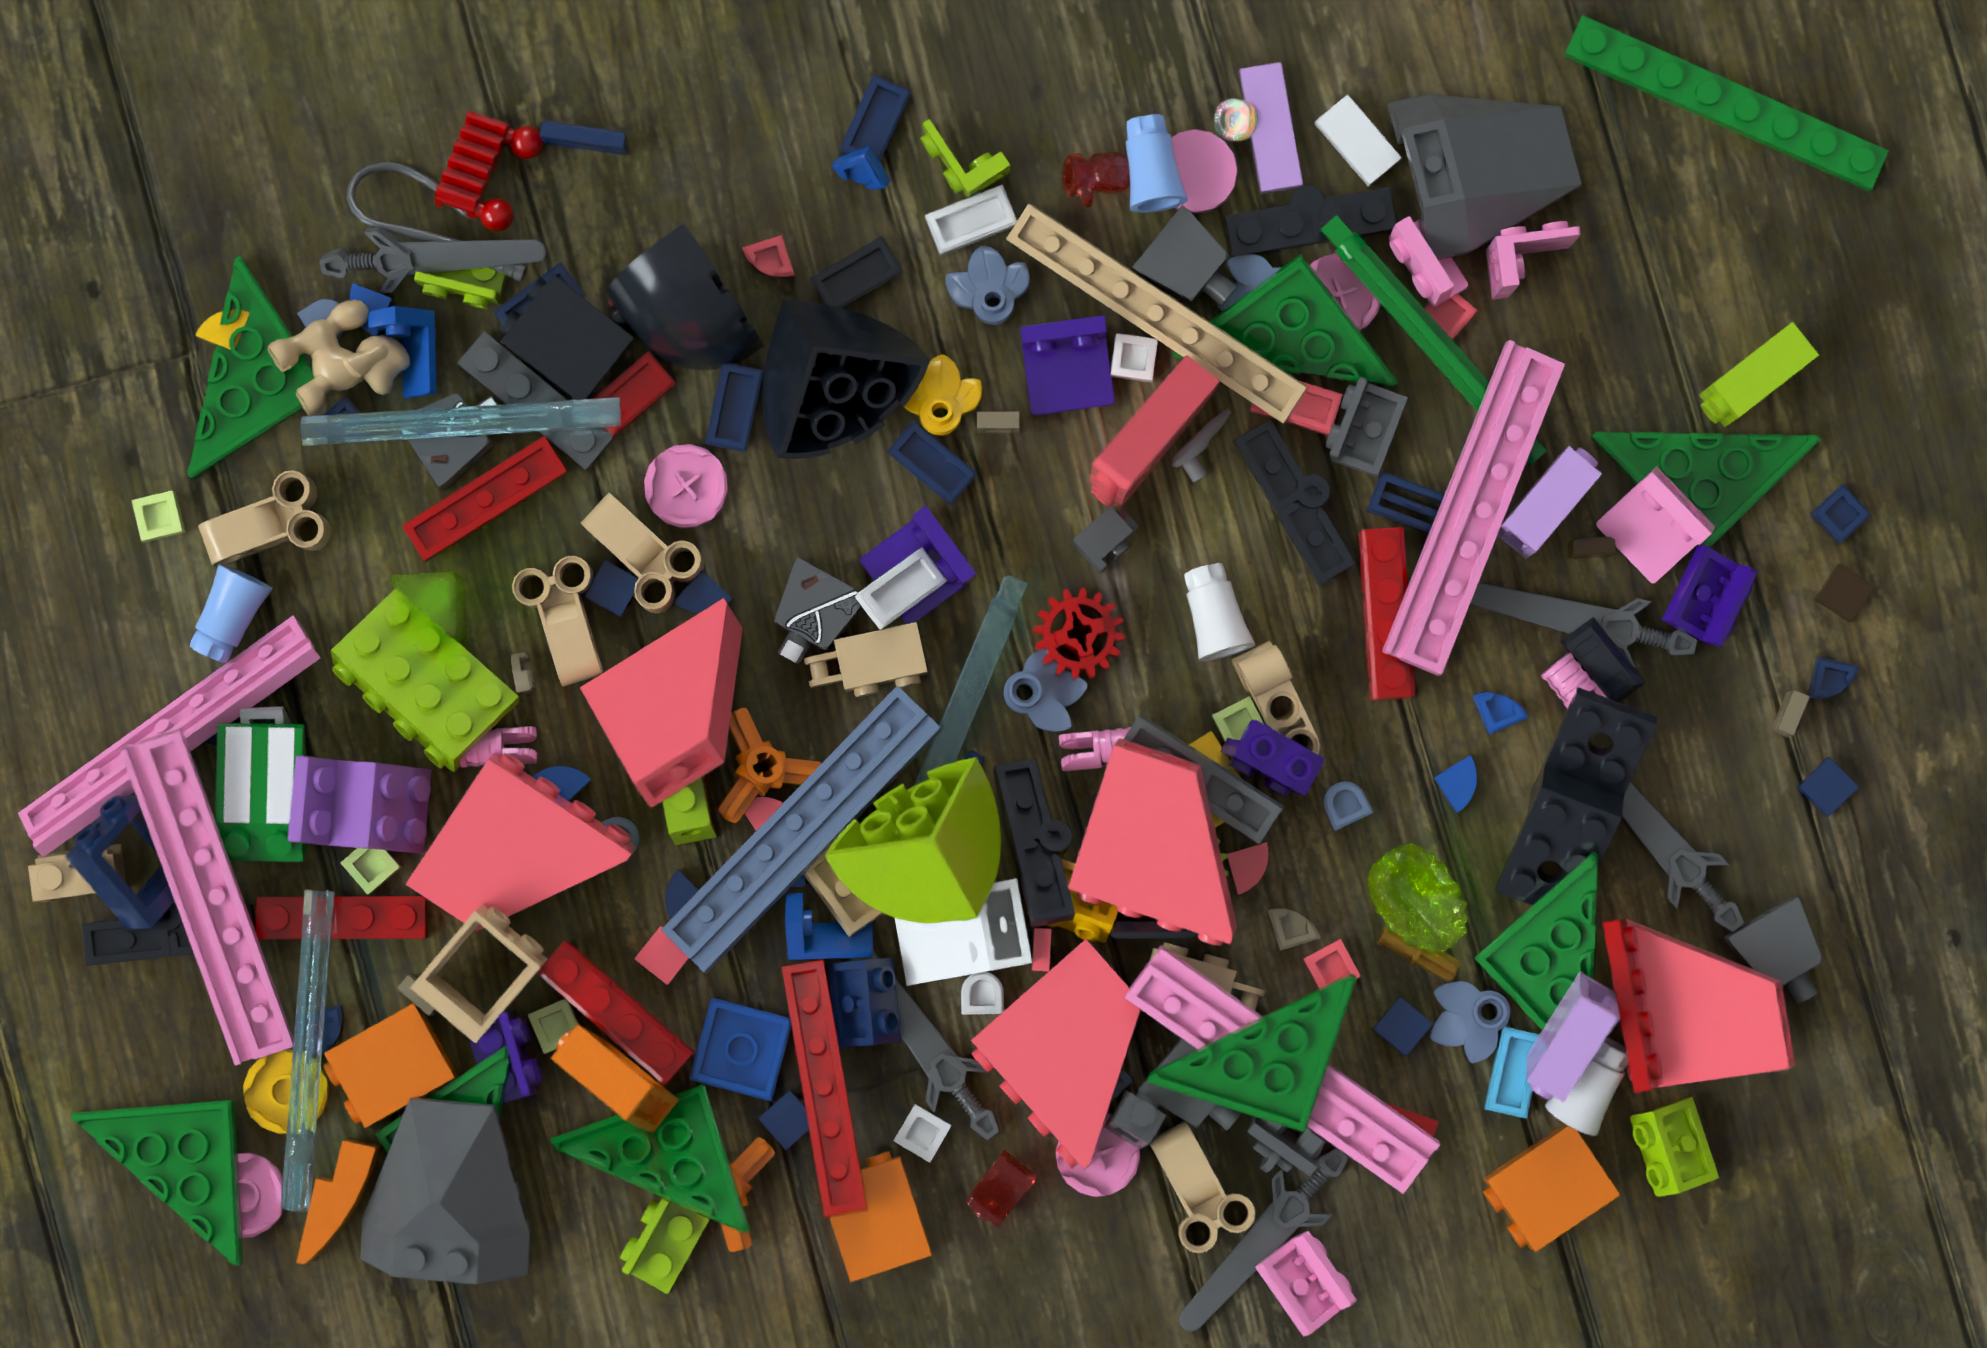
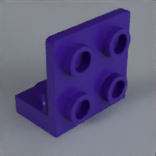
(1067, 365)
(926, 533)
(523, 1072)

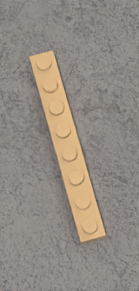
(1157, 313)

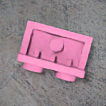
(1432, 277)
(1306, 1282)

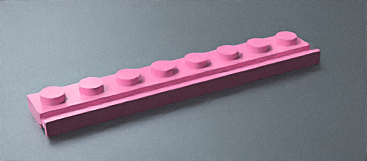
(1473, 508)
(198, 712)
(207, 896)
(1343, 1109)

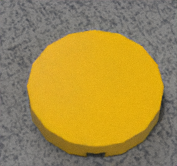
(268, 1091)

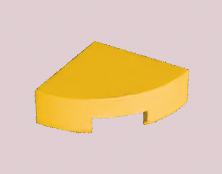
(220, 334)

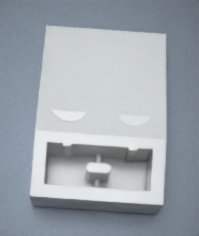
(967, 947)

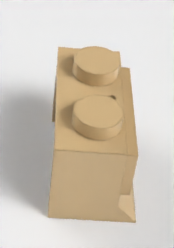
(57, 878)

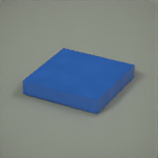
(741, 1049)

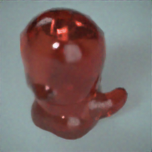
(1100, 173)

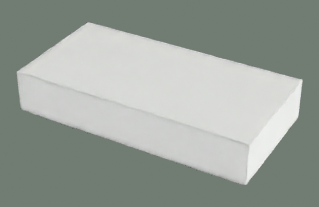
(1358, 140)
(971, 220)
(901, 588)

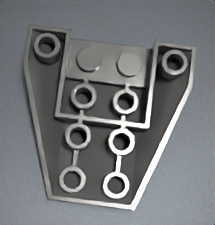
(1482, 165)

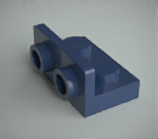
(865, 1002)

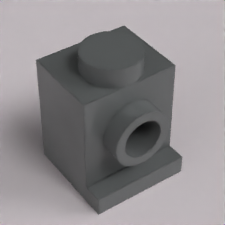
(1106, 538)
(1135, 1119)

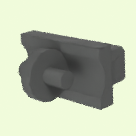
(1285, 1147)

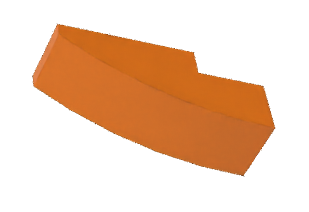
(337, 1198)

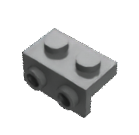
(1367, 427)

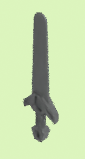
(400, 258)
(1569, 615)
(1678, 858)
(940, 1062)
(1278, 1222)

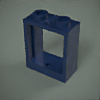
(133, 910)

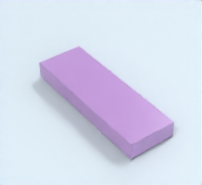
(1274, 136)

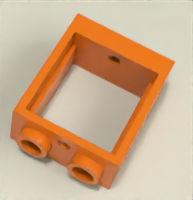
(614, 1078)

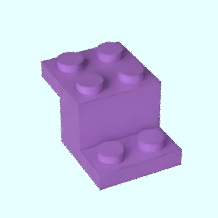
(359, 804)

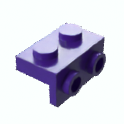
(1709, 596)
(1275, 757)

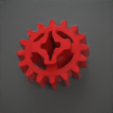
(1096, 627)

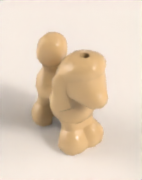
(334, 367)

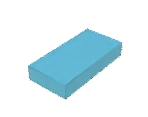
(1508, 1085)

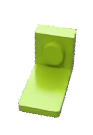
(984, 169)

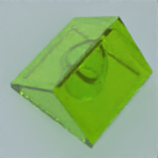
(438, 597)

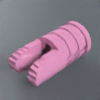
(1568, 675)
(1099, 740)
(495, 741)

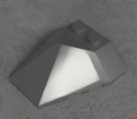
(447, 1199)

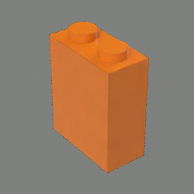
(389, 1065)
(1549, 1188)
(890, 1229)

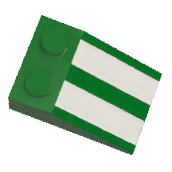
(256, 790)

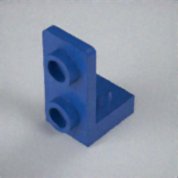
(418, 337)
(821, 940)

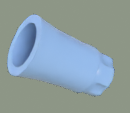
(1152, 166)
(228, 612)

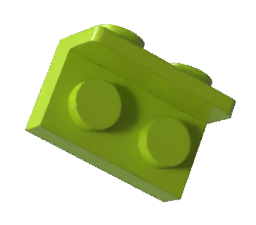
(477, 285)
(1674, 1147)
(664, 1244)

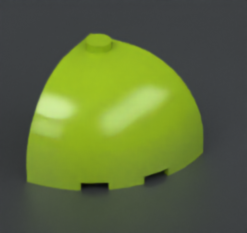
(925, 848)

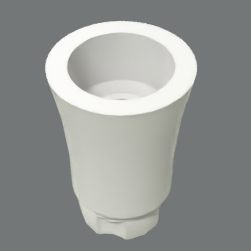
(1216, 614)
(1594, 1090)

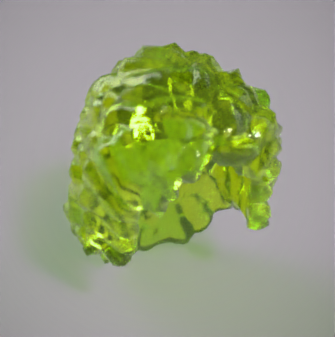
(1418, 898)

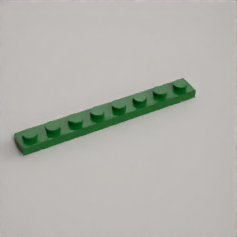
(1726, 103)

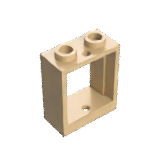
(452, 1003)

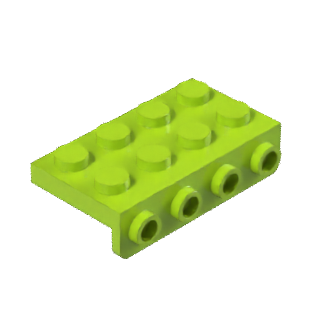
(422, 680)

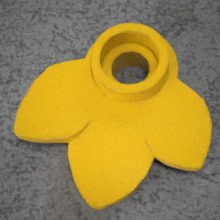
(944, 389)

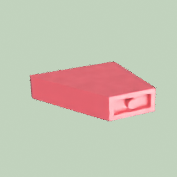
(1151, 433)
(672, 703)
(514, 845)
(1155, 845)
(1709, 1012)
(1064, 1050)

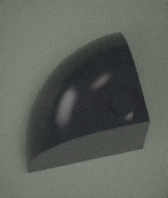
(680, 306)
(833, 378)

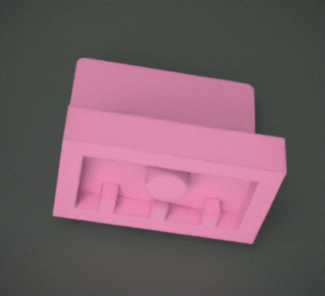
(1506, 251)
(1655, 525)

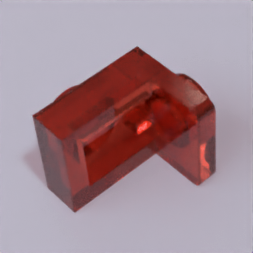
(1000, 1189)

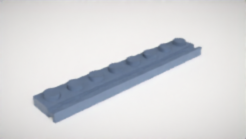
(801, 829)

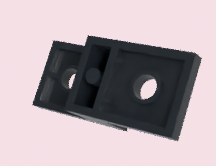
(1576, 793)

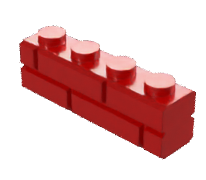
(1384, 587)
(616, 1012)

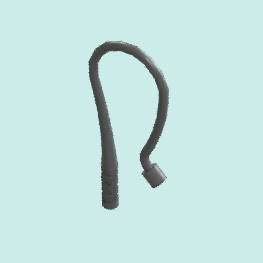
(514, 271)

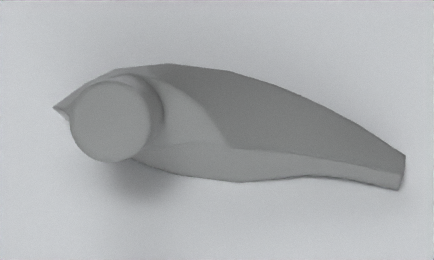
(1187, 453)

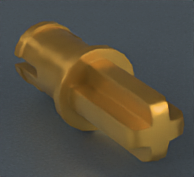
(1438, 963)

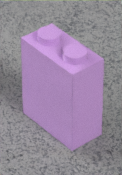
(1549, 501)
(1571, 1038)

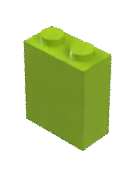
(1757, 376)

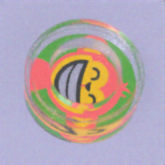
(1235, 119)

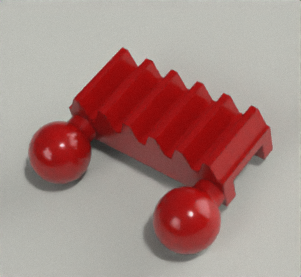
(474, 163)

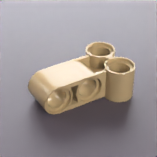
(265, 523)
(641, 550)
(564, 620)
(1267, 677)
(1196, 1185)

